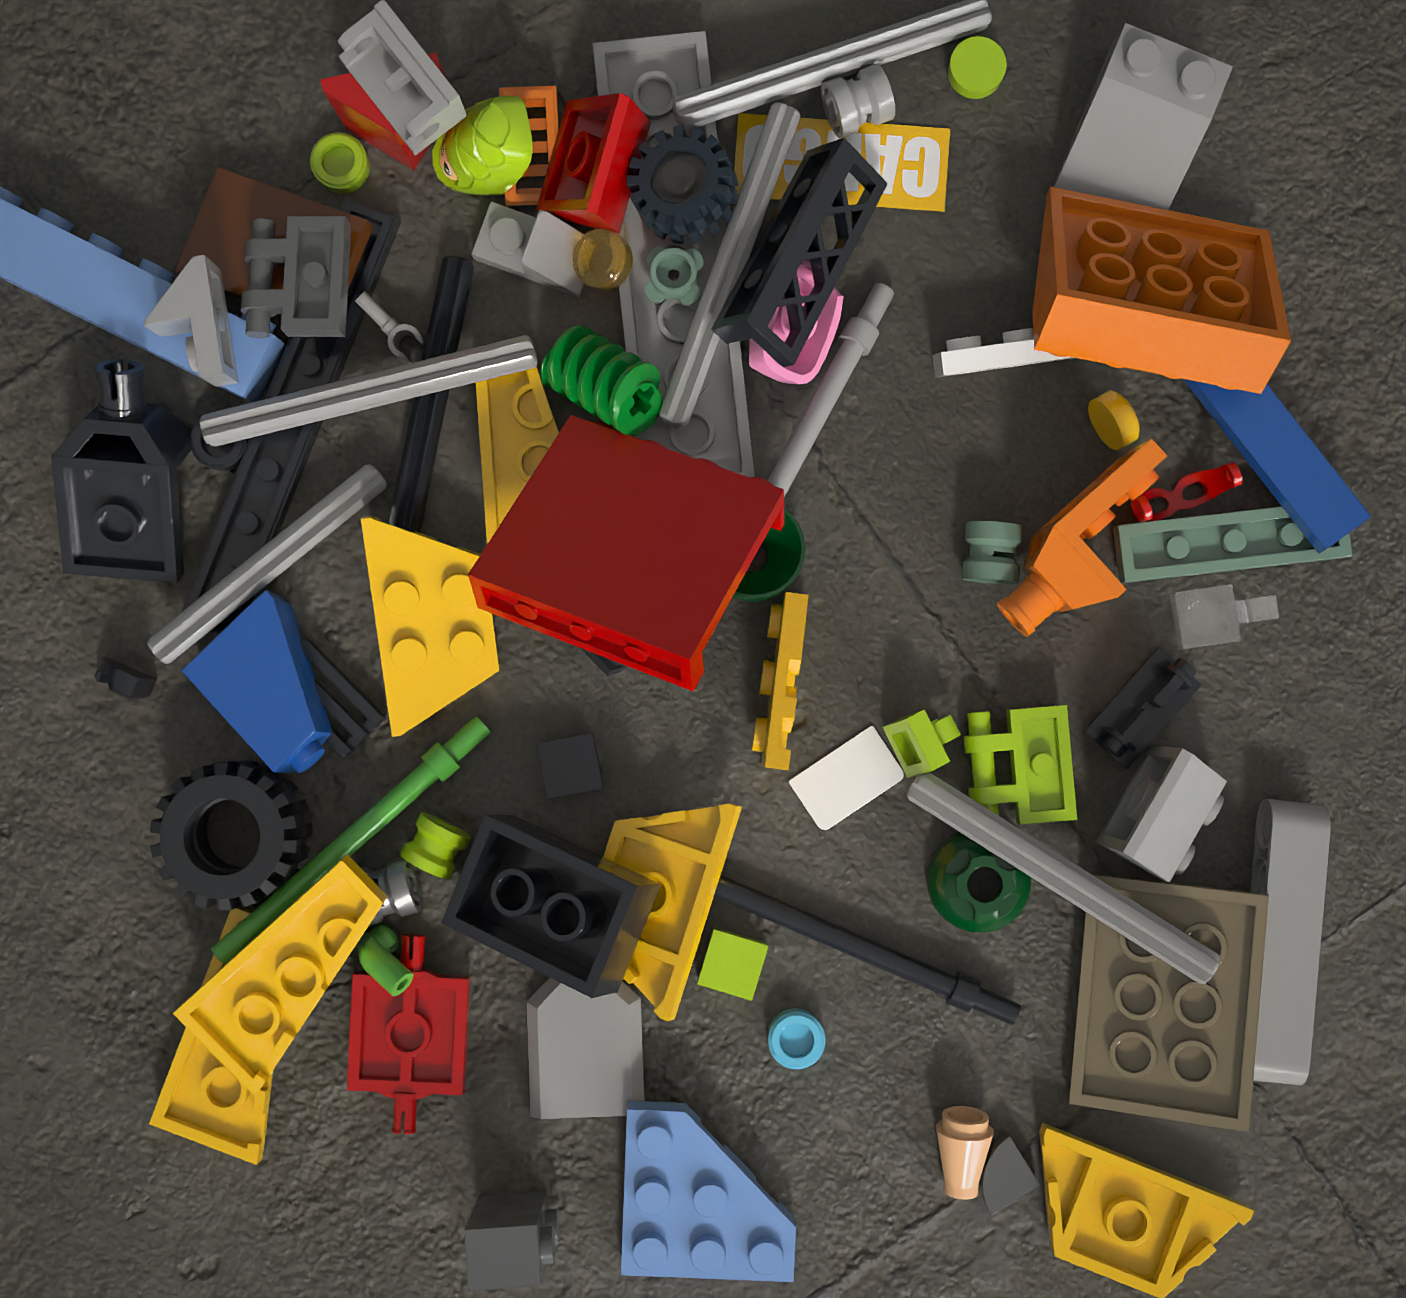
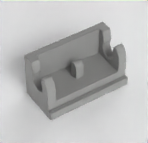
(400, 78)

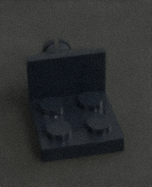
(122, 483)

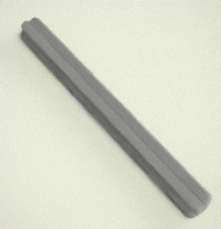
(830, 62)
(729, 263)
(369, 391)
(1064, 877)

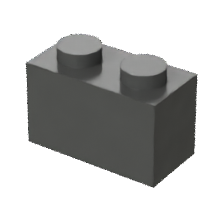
(510, 1240)

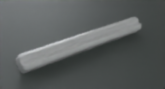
(266, 564)

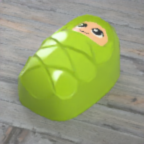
(486, 148)

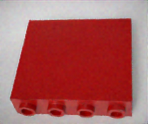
(626, 549)

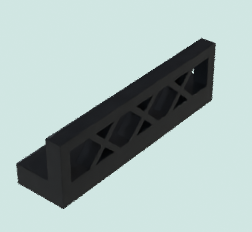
(784, 244)

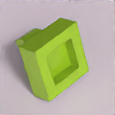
(920, 741)

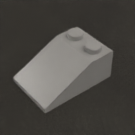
(1143, 120)

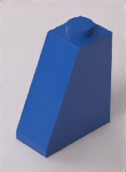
(265, 685)

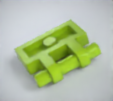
(1038, 759)

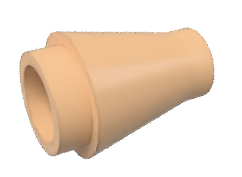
(963, 1148)

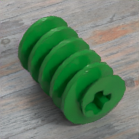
(603, 380)

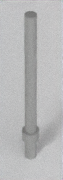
(856, 340)

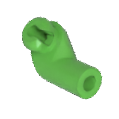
(379, 963)

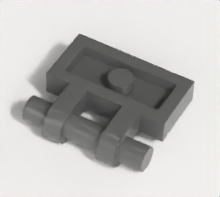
(314, 277)

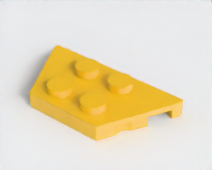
(426, 622)
(687, 858)
(1129, 1215)

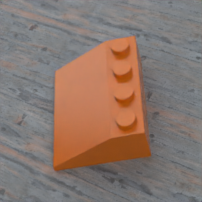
(1158, 292)

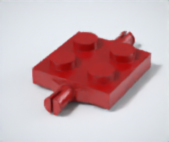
(412, 1040)

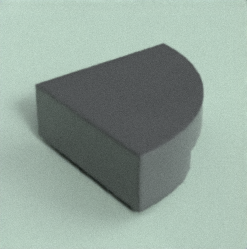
(1005, 1175)

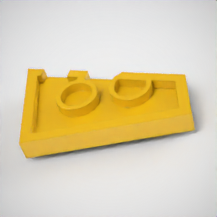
(778, 679)

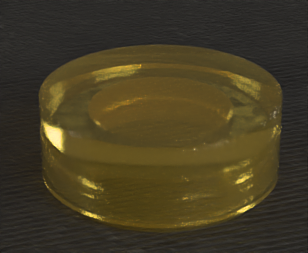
(602, 259)

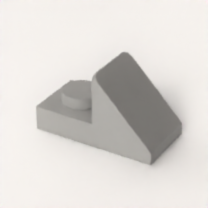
(530, 247)
(199, 306)

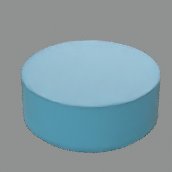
(796, 1038)

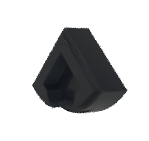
(124, 679)

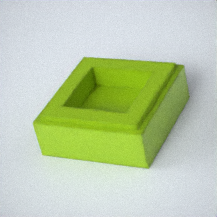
(732, 963)

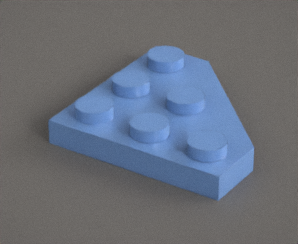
(696, 1204)

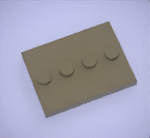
(1155, 1036)

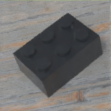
(551, 904)

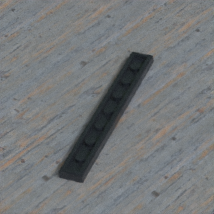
(277, 459)

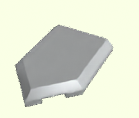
(584, 1052)

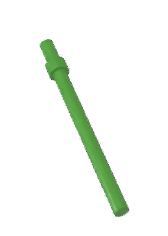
(438, 763)

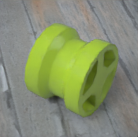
(435, 846)

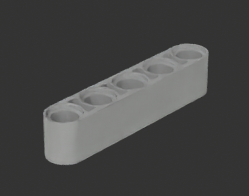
(1292, 869)

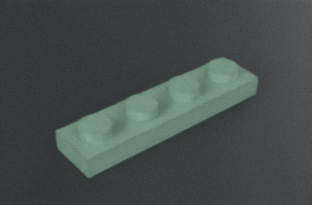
(1215, 545)

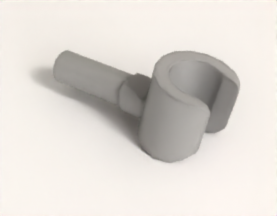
(389, 326)

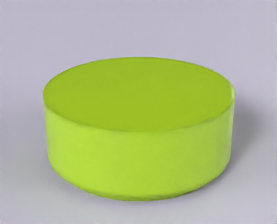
(976, 67)
(340, 163)

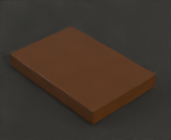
(227, 219)

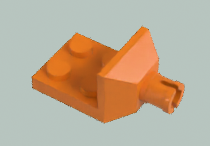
(1059, 563)

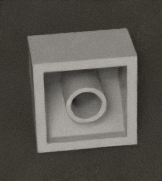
(1163, 811)

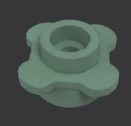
(664, 261)

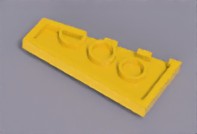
(513, 437)
(273, 984)
(206, 1100)

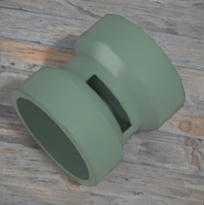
(992, 552)

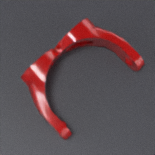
(1212, 483)

